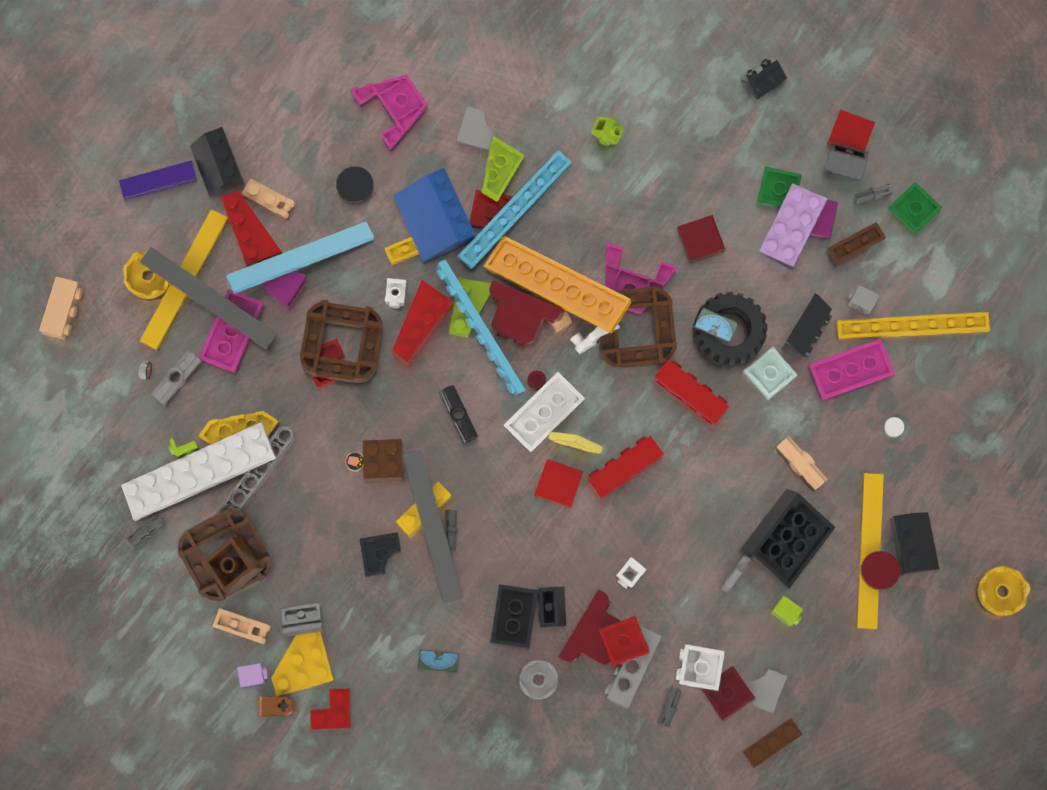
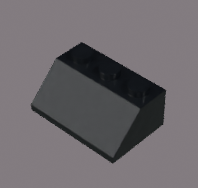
(216, 162)
(808, 328)
(914, 543)

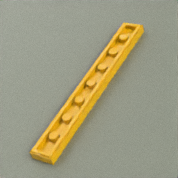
(193, 264)
(912, 325)
(869, 542)

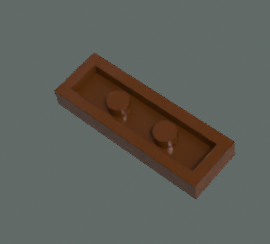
(856, 243)
(772, 743)

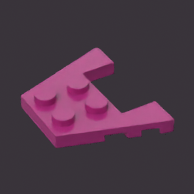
(400, 100)
(622, 279)

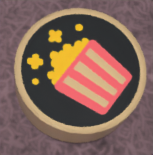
(354, 461)

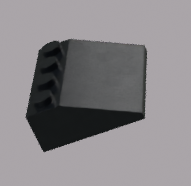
(788, 537)

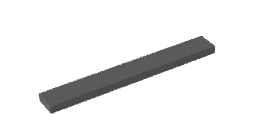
(208, 298)
(432, 526)

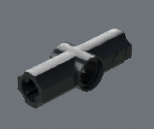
(463, 425)

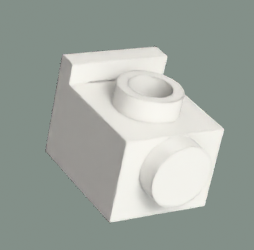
(395, 285)
(631, 566)

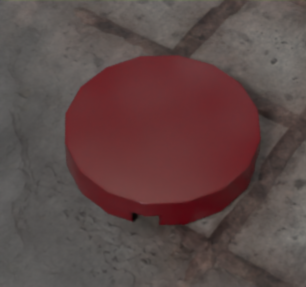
(880, 570)

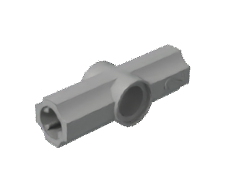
(167, 387)

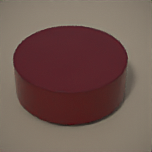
(536, 380)

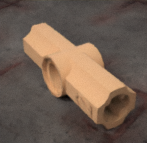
(801, 463)

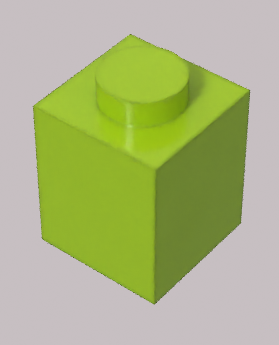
(787, 611)

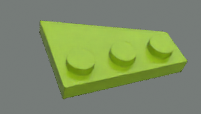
(500, 168)
(478, 294)

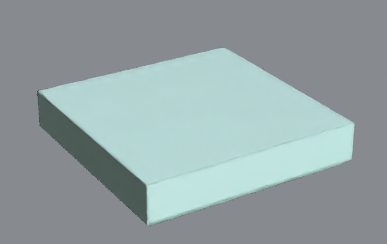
(770, 373)

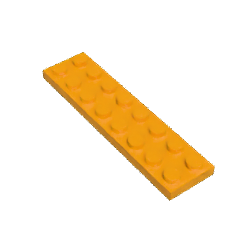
(558, 284)

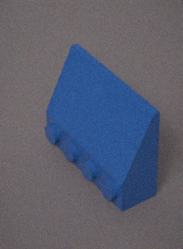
(434, 215)

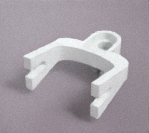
(591, 341)

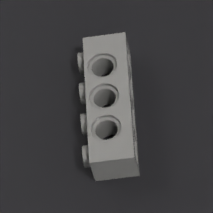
(625, 697)

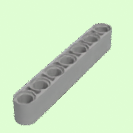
(260, 477)

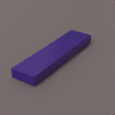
(157, 179)

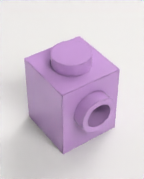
(252, 675)

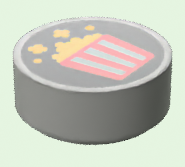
(145, 370)

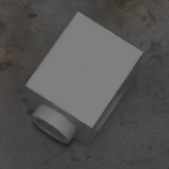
(862, 299)

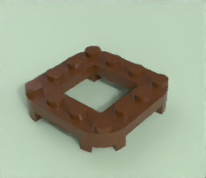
(343, 315)
(664, 331)
(210, 529)

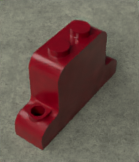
(521, 314)
(586, 635)

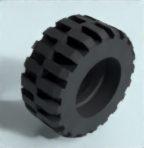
(755, 324)

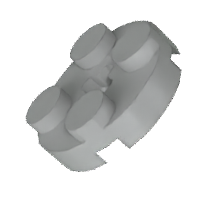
(538, 668)

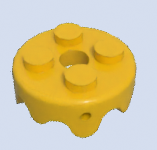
(136, 284)
(1016, 588)

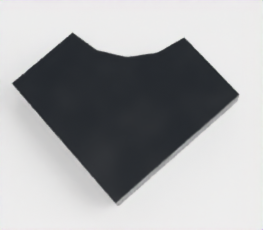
(377, 552)

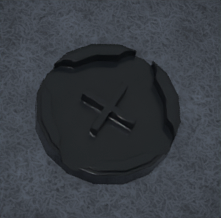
(355, 184)

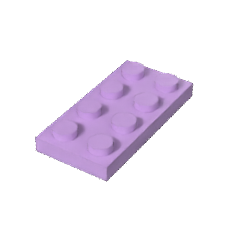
(793, 225)

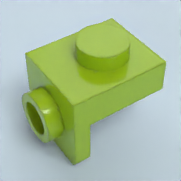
(183, 450)

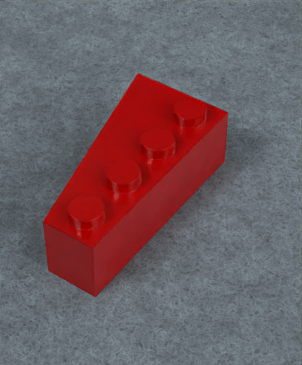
(250, 233)
(422, 320)

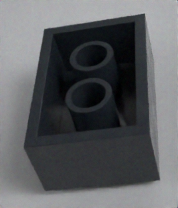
(514, 617)

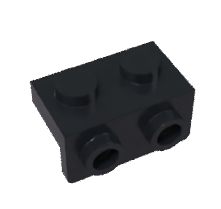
(764, 77)

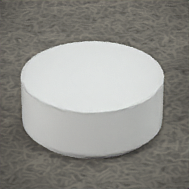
(894, 427)

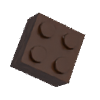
(383, 460)
(232, 565)

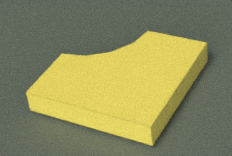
(575, 441)

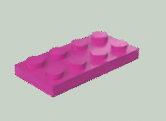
(226, 344)
(851, 369)

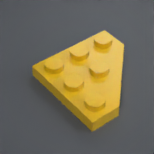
(222, 428)
(302, 665)

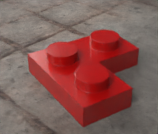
(337, 716)

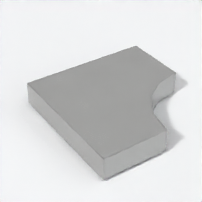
(474, 130)
(735, 574)
(767, 690)

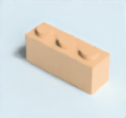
(61, 308)

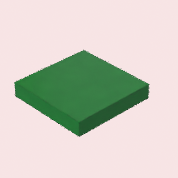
(776, 186)
(915, 208)

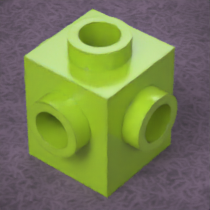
(607, 130)

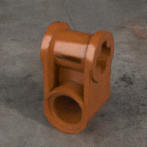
(270, 706)

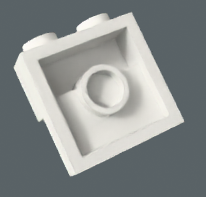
(700, 667)

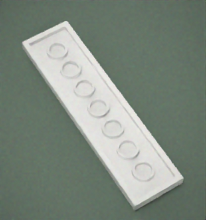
(198, 471)

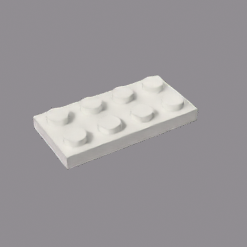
(544, 412)

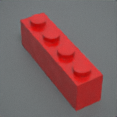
(691, 393)
(625, 467)

